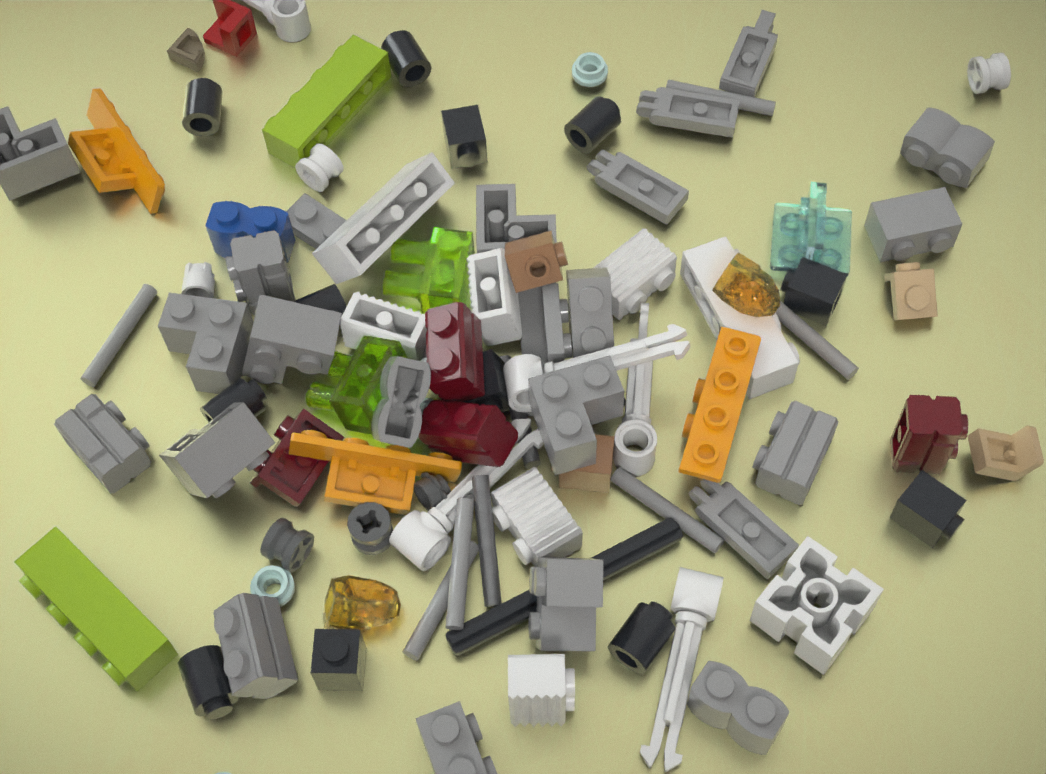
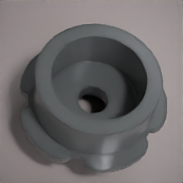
(431, 490)

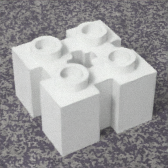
(812, 579)

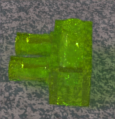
(444, 273)
(359, 384)

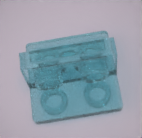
(811, 233)

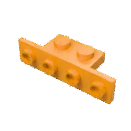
(113, 155)
(719, 405)
(369, 472)

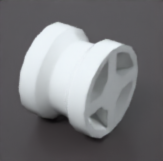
(989, 73)
(319, 167)

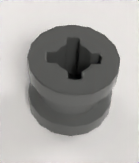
(374, 538)
(287, 544)

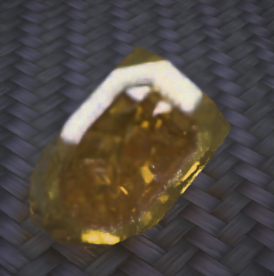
(748, 288)
(359, 603)

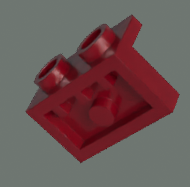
(292, 474)

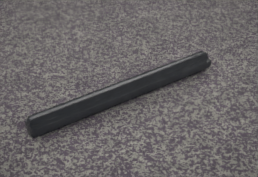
(518, 608)

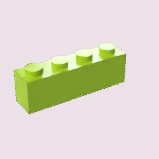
(327, 100)
(96, 609)

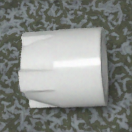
(198, 280)

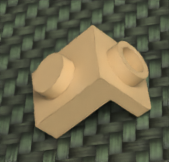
(912, 291)
(1005, 454)

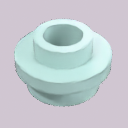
(589, 70)
(273, 575)

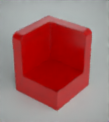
(232, 29)

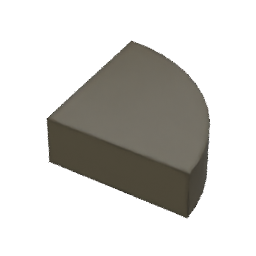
(188, 50)

